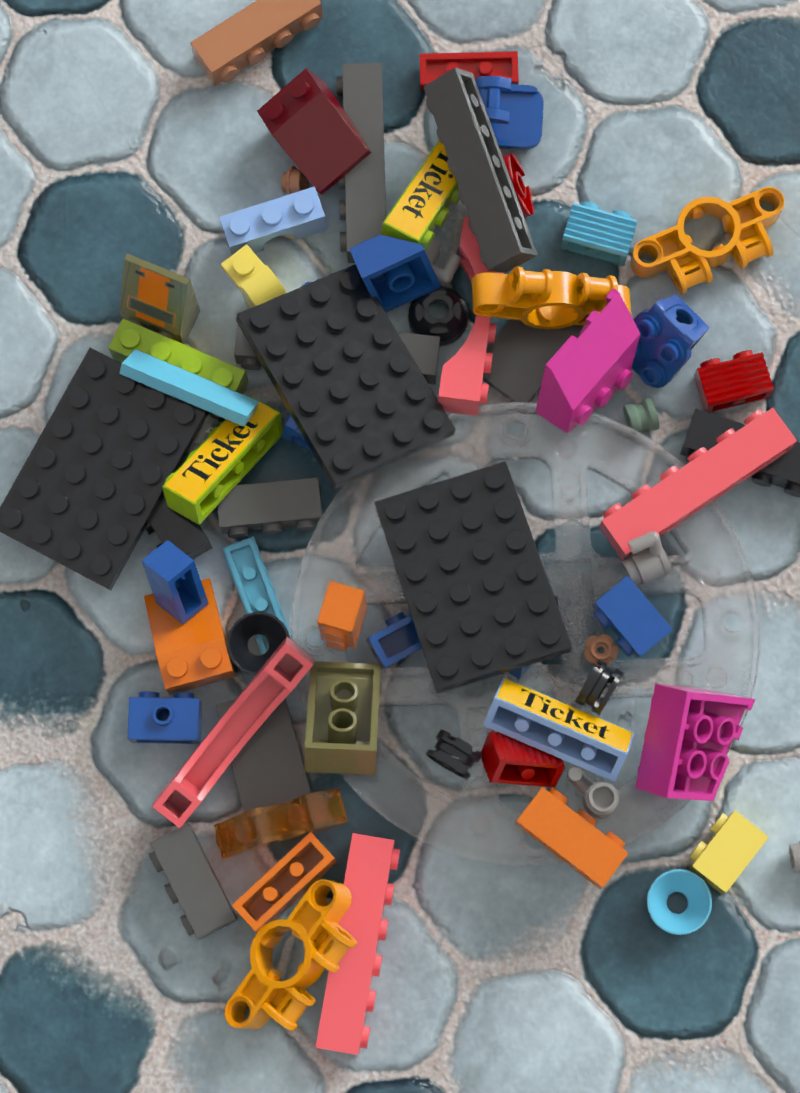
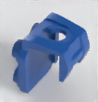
(512, 111)
(666, 340)

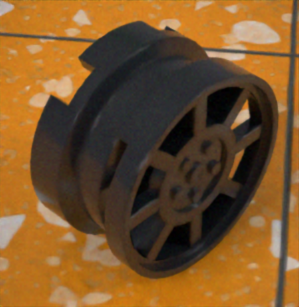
(596, 684)
(454, 754)

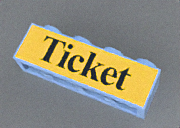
(559, 729)

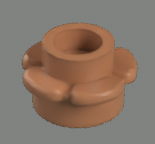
(293, 181)
(606, 642)

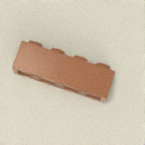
(252, 34)

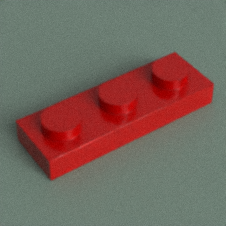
(479, 63)

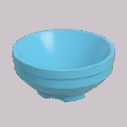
(698, 901)

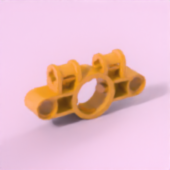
(691, 266)
(544, 297)
(324, 948)

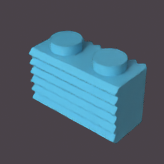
(599, 233)

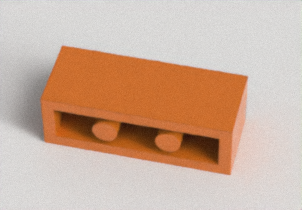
(342, 616)
(572, 836)
(285, 882)

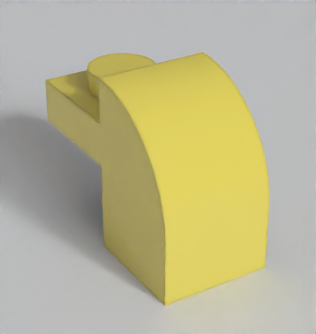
(252, 277)

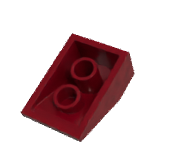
(314, 130)

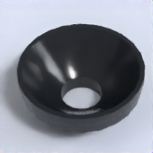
(448, 328)
(248, 626)

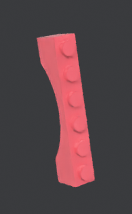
(462, 375)
(232, 732)

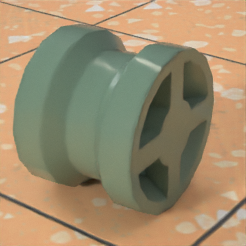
(641, 415)

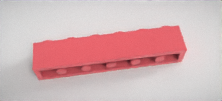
(698, 482)
(348, 990)

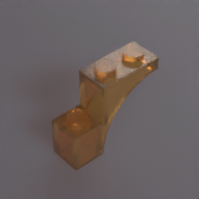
(280, 822)

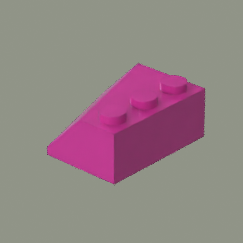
(590, 366)
(689, 741)

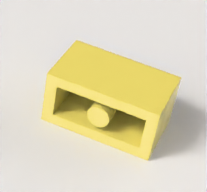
(727, 851)

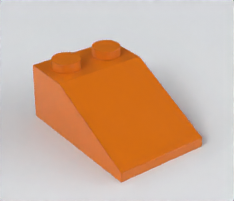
(190, 652)

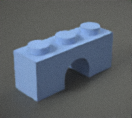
(291, 214)

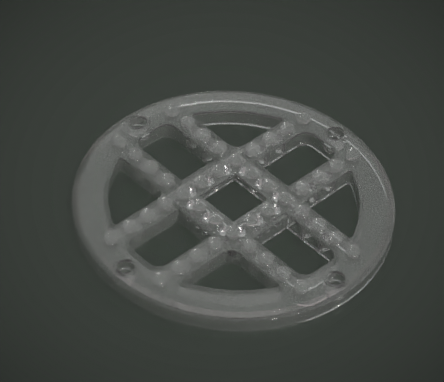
(710, 571)

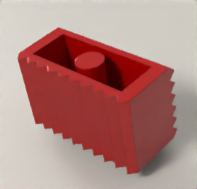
(733, 381)
(518, 763)

